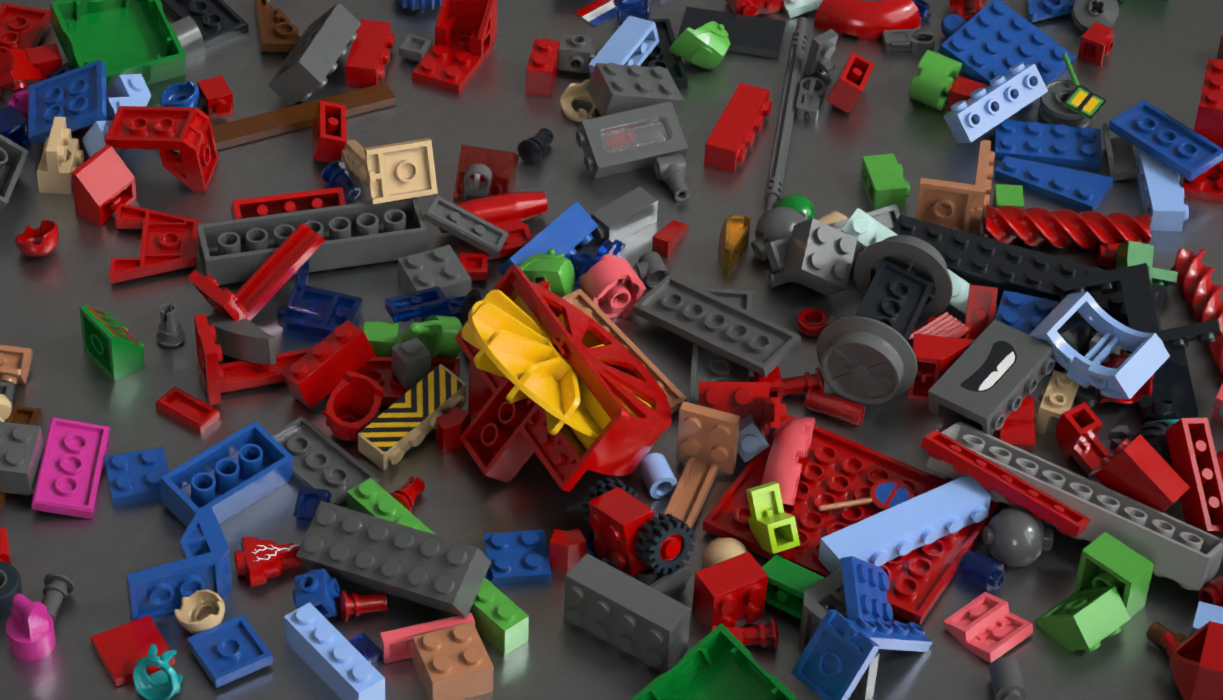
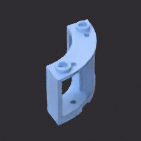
(1087, 370)

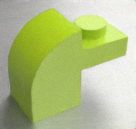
(768, 521)

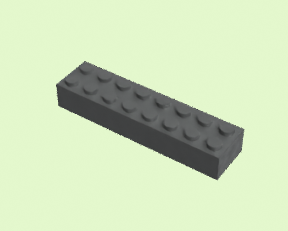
(352, 236)

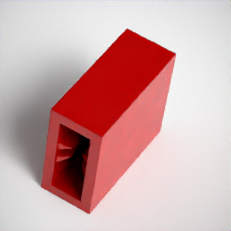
(1141, 475)

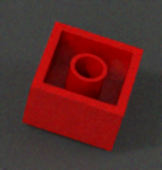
(730, 593)

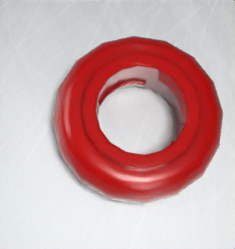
(812, 314)

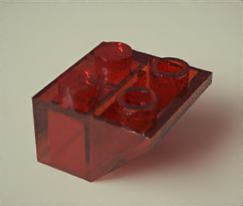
(501, 163)

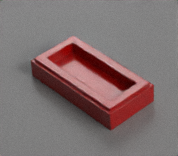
(187, 410)

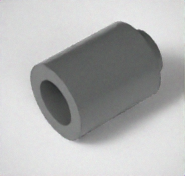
(1007, 679)

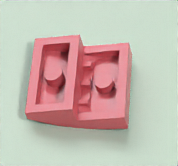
(988, 627)

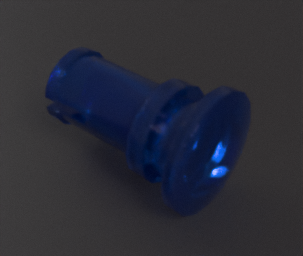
(339, 177)

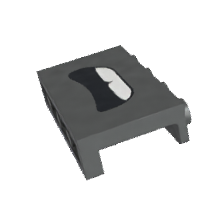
(993, 376)

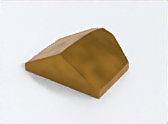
(733, 241)

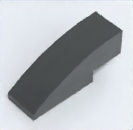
(243, 339)

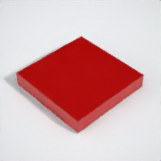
(125, 645)

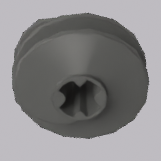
(1084, 18)

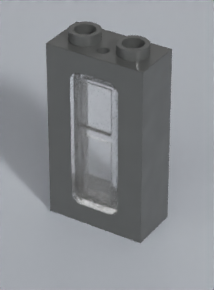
(630, 139)

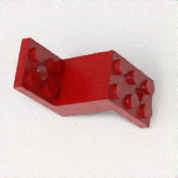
(1209, 125)

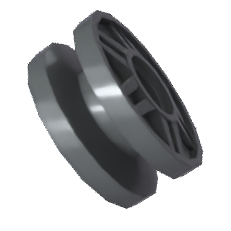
(1051, 108)

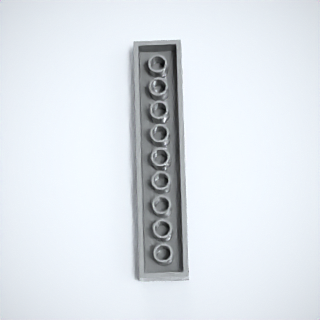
(1170, 544)

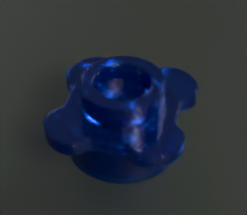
(923, 8)

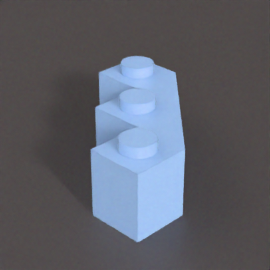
(125, 91)

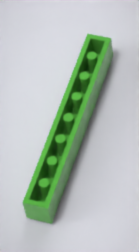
(494, 613)

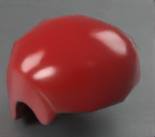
(38, 241)

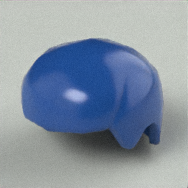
(181, 95)

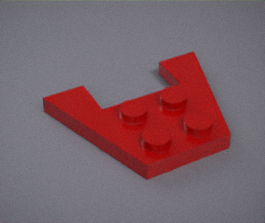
(166, 243)

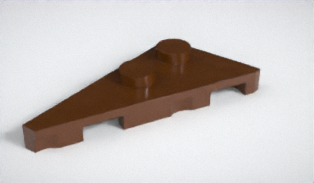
(274, 28)

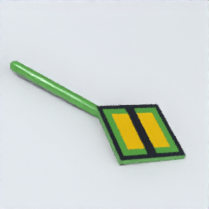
(1082, 100)

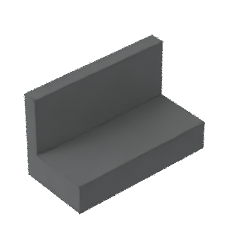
(1119, 156)

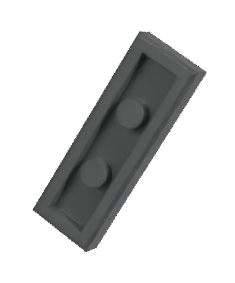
(466, 226)

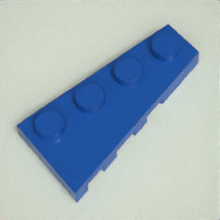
(1060, 184)

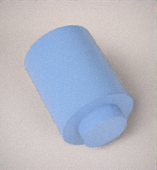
(657, 475)

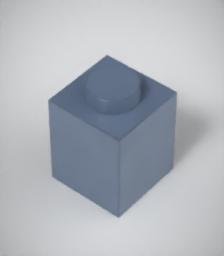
(751, 438)

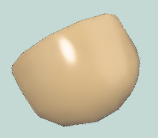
(721, 550)
(200, 611)

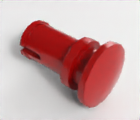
(803, 383)
(409, 492)
(360, 604)
(761, 634)

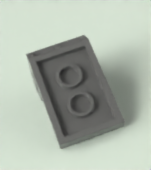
(816, 602)

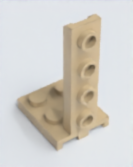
(394, 169)

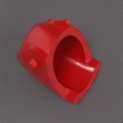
(353, 405)

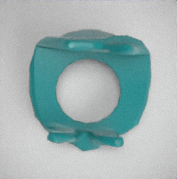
(160, 684)

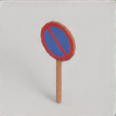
(883, 494)

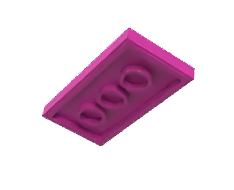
(70, 468)

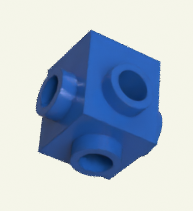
(317, 589)

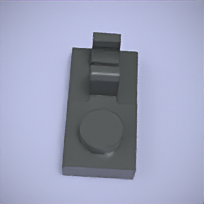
(819, 56)

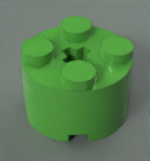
(934, 79)

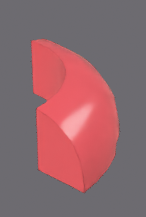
(789, 444)

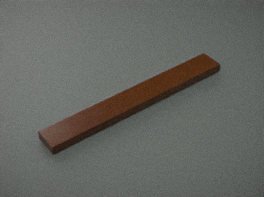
(299, 116)

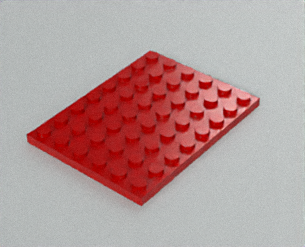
(842, 472)

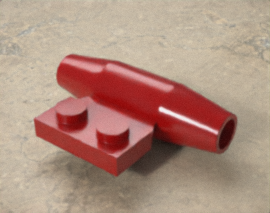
(508, 213)

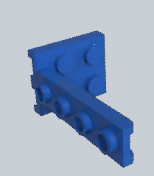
(844, 649)

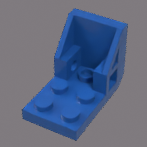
(203, 567)

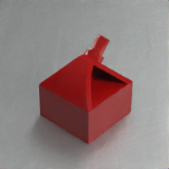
(1198, 662)

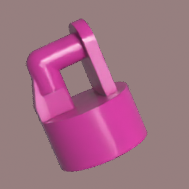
(29, 629)

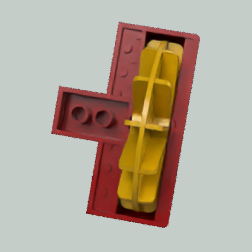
(556, 388)

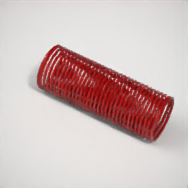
(819, 401)

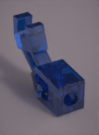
(585, 261)

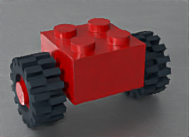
(630, 532)

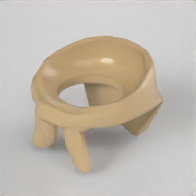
(573, 92)

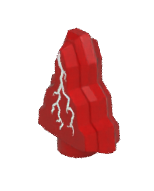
(264, 559)

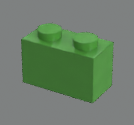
(884, 181)

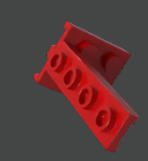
(264, 281)
(236, 374)
(742, 400)

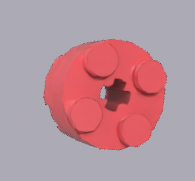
(613, 286)

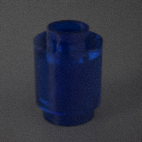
(982, 570)

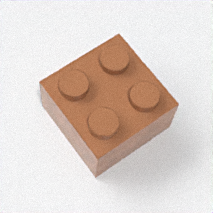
(453, 663)

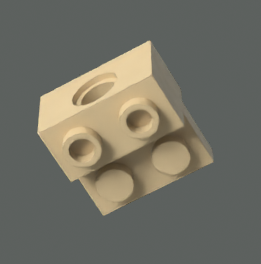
(59, 159)

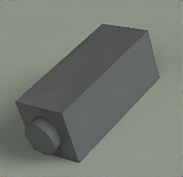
(625, 216)

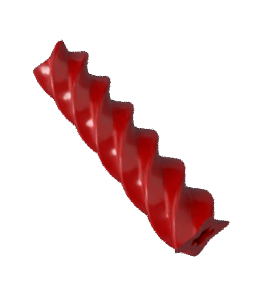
(1063, 227)
(1201, 294)

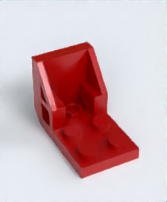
(462, 43)
(169, 130)

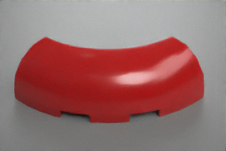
(867, 18)

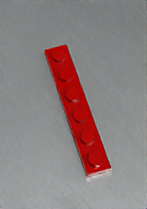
(1012, 487)

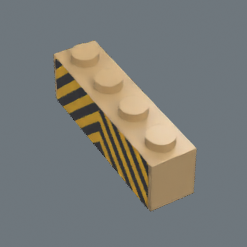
(411, 417)

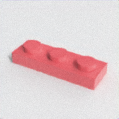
(397, 643)

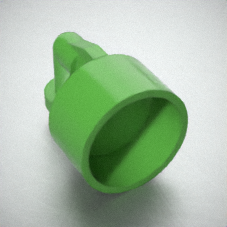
(436, 334)

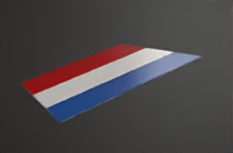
(600, 11)

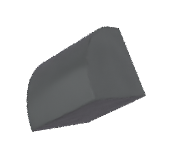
(189, 37)

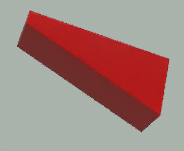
(668, 238)

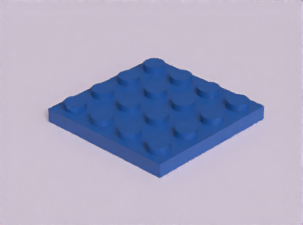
(1000, 39)

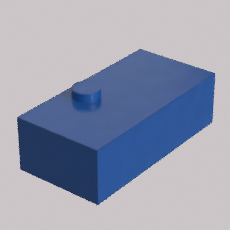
(227, 475)

